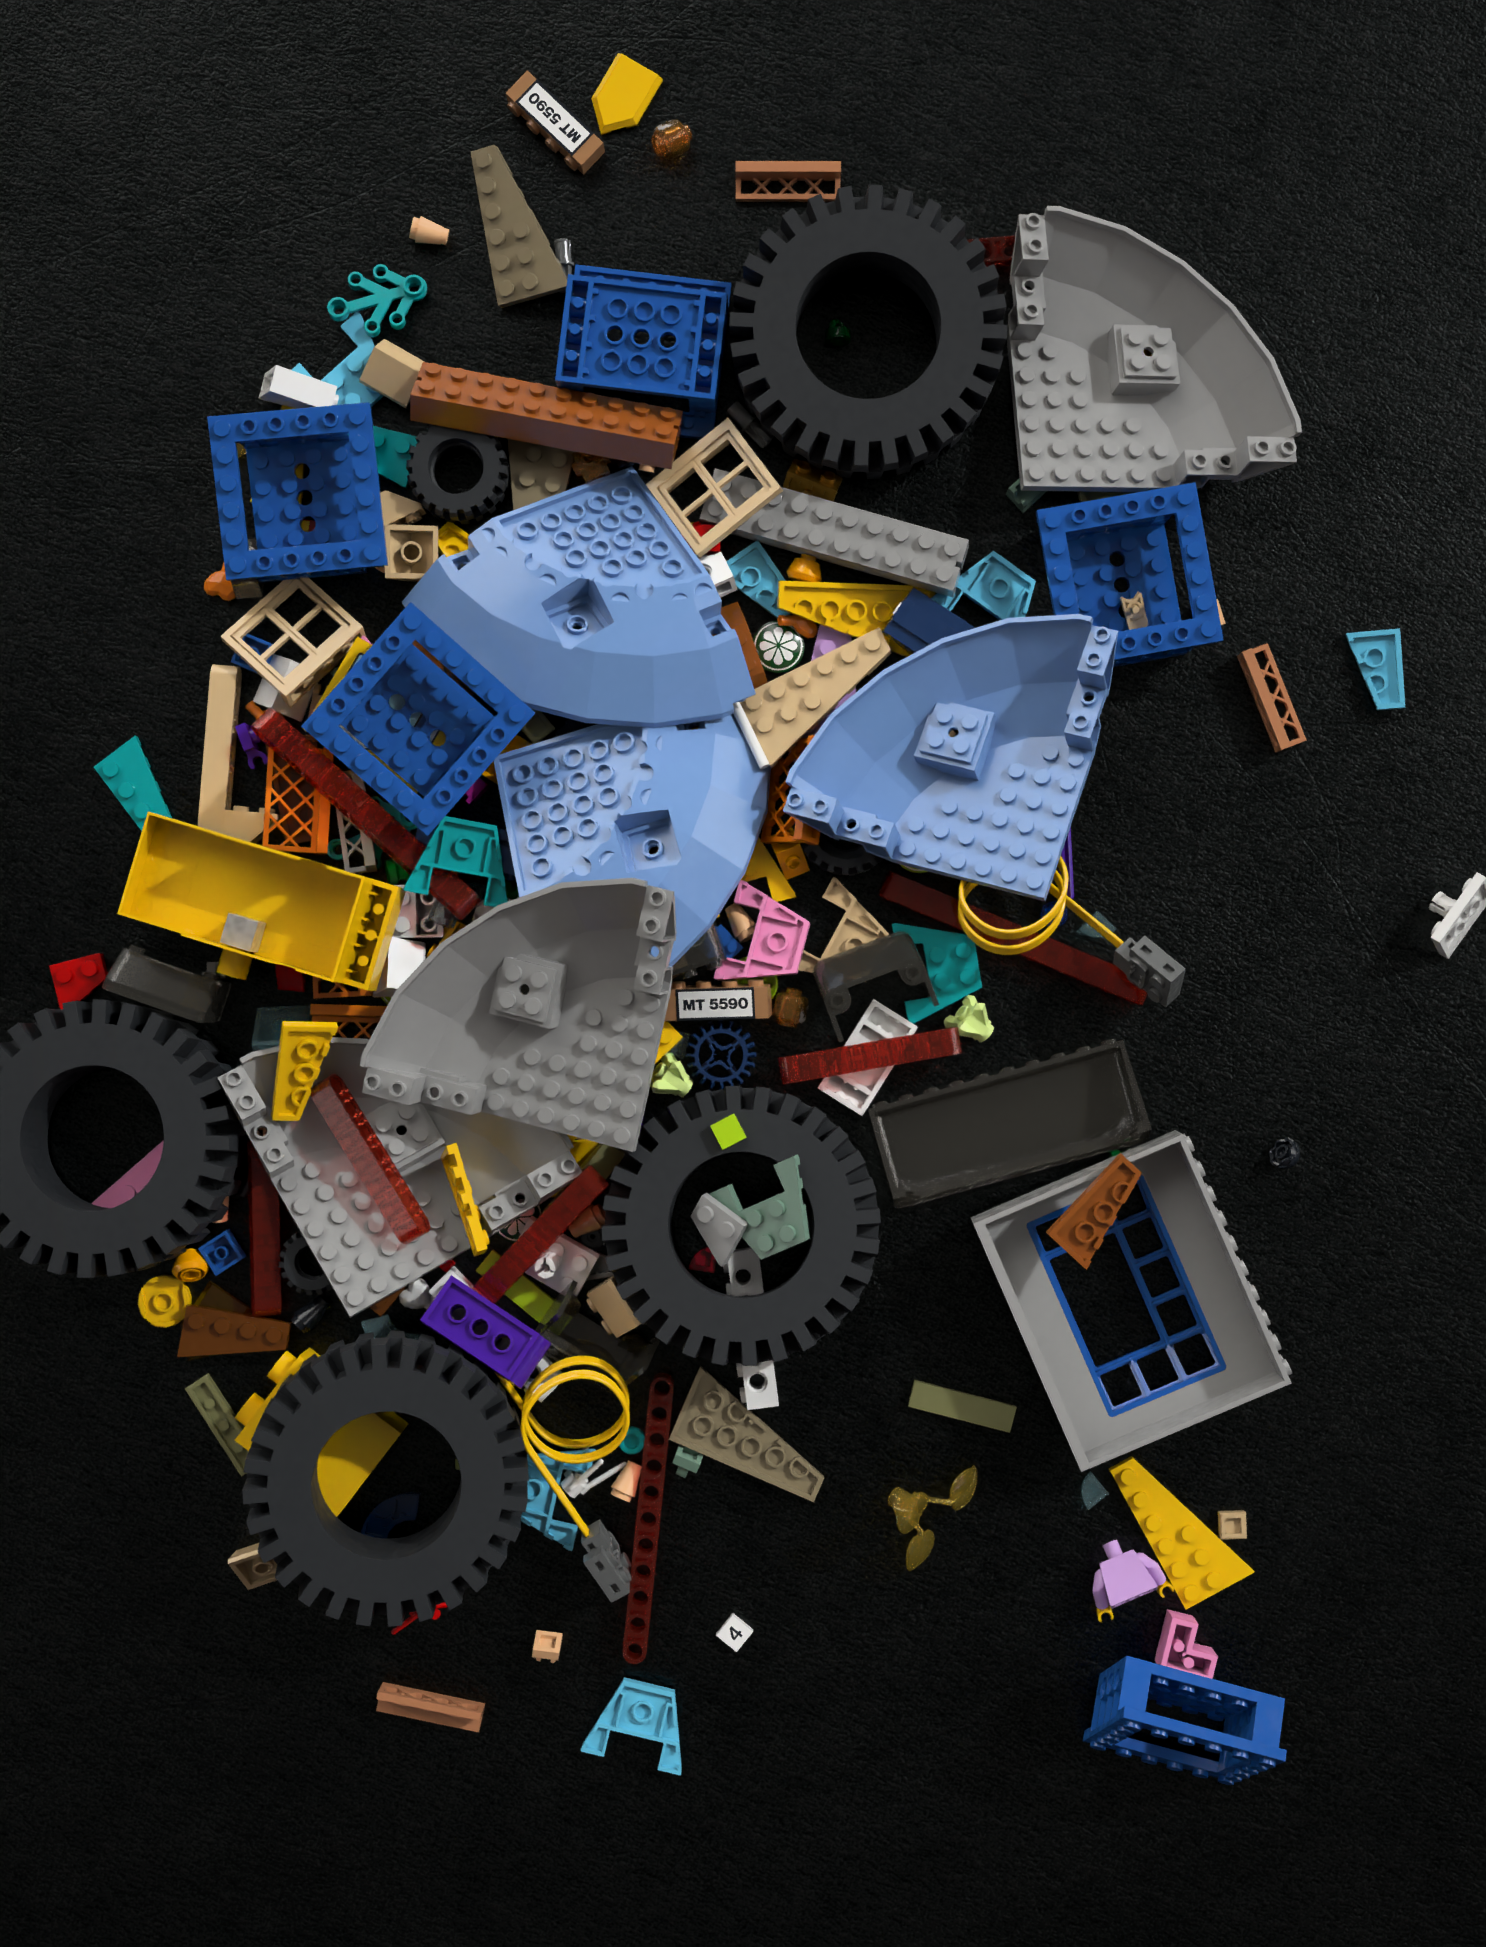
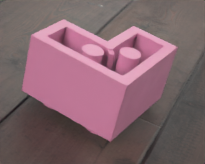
(1178, 1649)

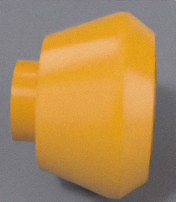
(804, 569)
(190, 1266)

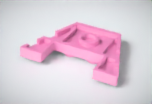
(775, 942)

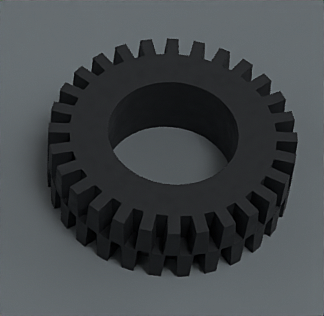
(887, 240)
(196, 1153)
(722, 1324)
(367, 1571)

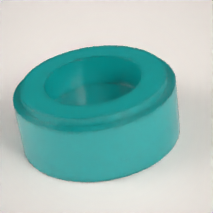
(633, 1441)

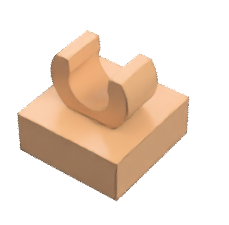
(547, 1645)

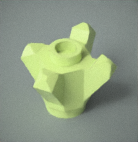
(971, 1020)
(670, 1077)

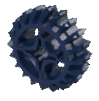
(739, 1041)

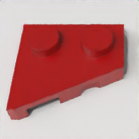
(78, 977)

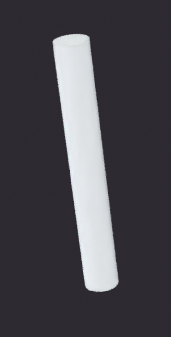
(750, 736)

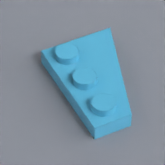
(757, 577)
(1381, 665)

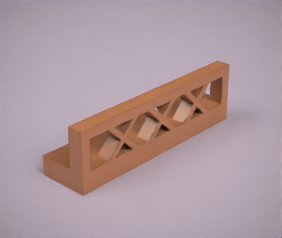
(786, 171)
(1265, 699)
(430, 1707)

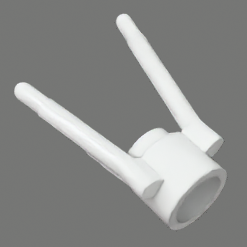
(576, 1482)

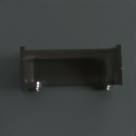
(867, 962)
(167, 986)
(577, 1335)

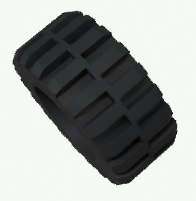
(466, 505)

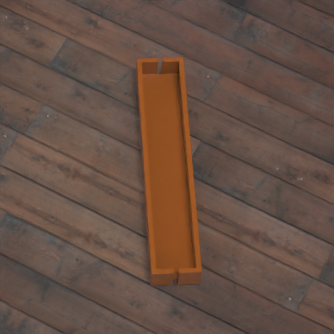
(546, 415)

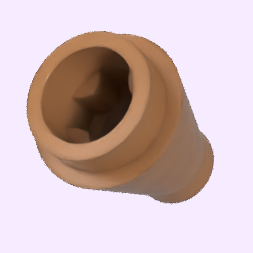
(590, 1220)

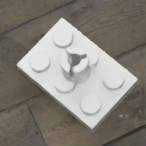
(1457, 914)
(563, 1263)

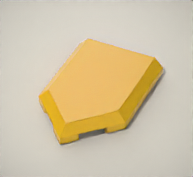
(624, 94)

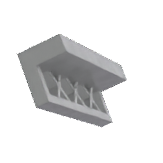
(367, 844)

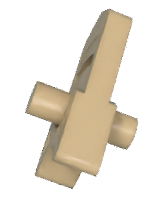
(1134, 611)

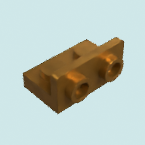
(811, 480)

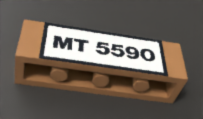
(554, 122)
(719, 1001)

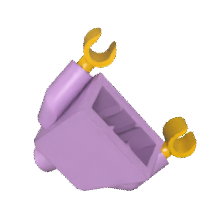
(1125, 1578)

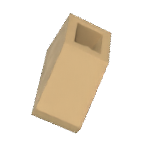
(400, 510)
(246, 824)

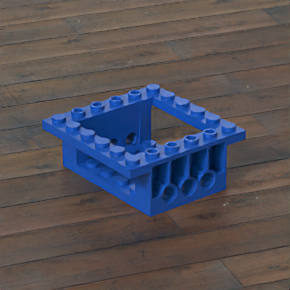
(653, 304)
(343, 480)
(1082, 579)
(470, 730)
(1249, 1731)

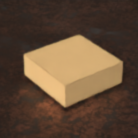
(1232, 1524)

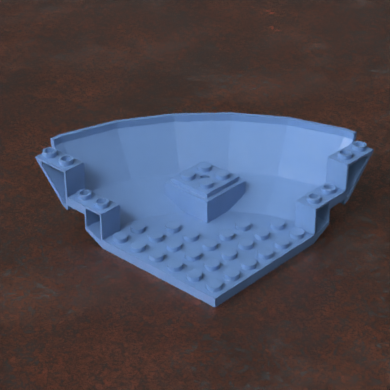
(619, 572)
(612, 792)
(975, 803)

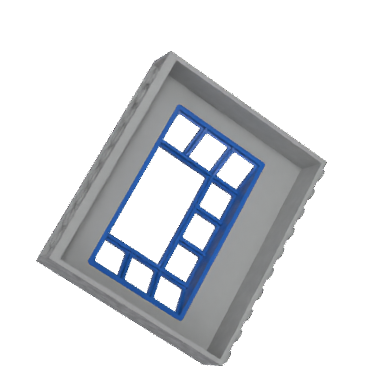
(1208, 1276)

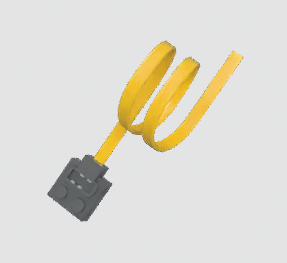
(1142, 962)
(604, 1557)

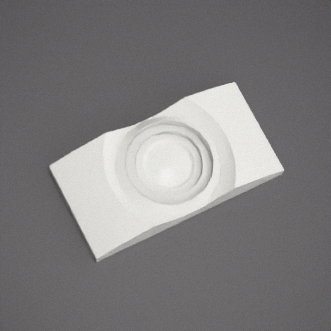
(859, 1088)

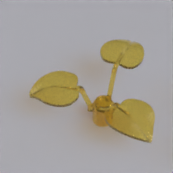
(910, 1507)

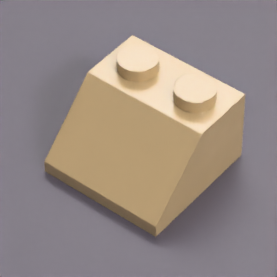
(616, 1312)

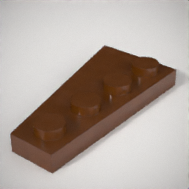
(292, 799)
(227, 1332)

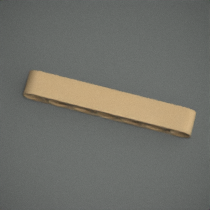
(219, 746)

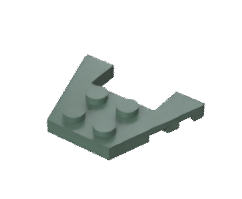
(777, 1220)

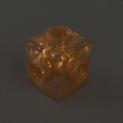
(590, 466)

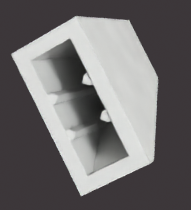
(296, 390)

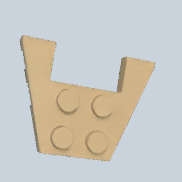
(853, 930)

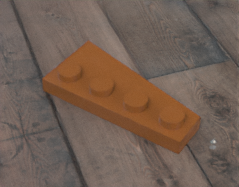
(1088, 1218)

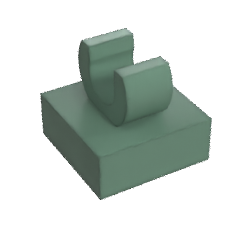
(686, 1460)

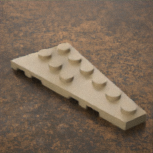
(803, 697)

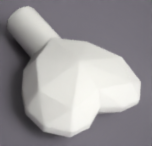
(416, 1295)

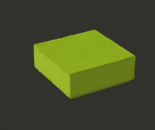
(728, 1131)

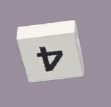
(734, 1632)

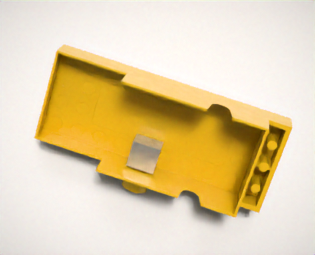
(261, 903)

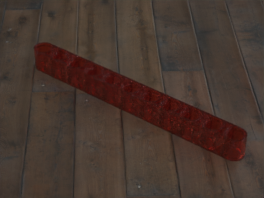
(360, 809)
(1049, 953)
(643, 1530)

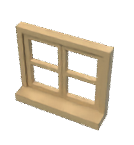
(693, 461)
(318, 662)

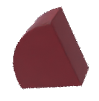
(703, 1261)

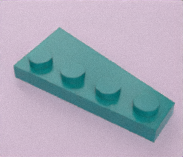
(392, 454)
(132, 782)

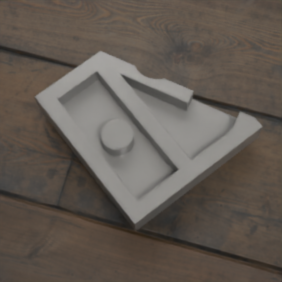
(718, 1227)

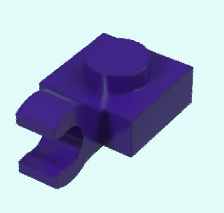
(249, 743)

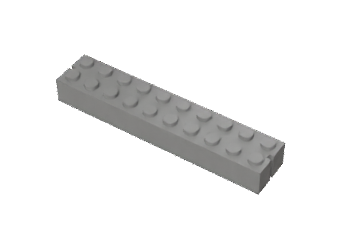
(846, 536)

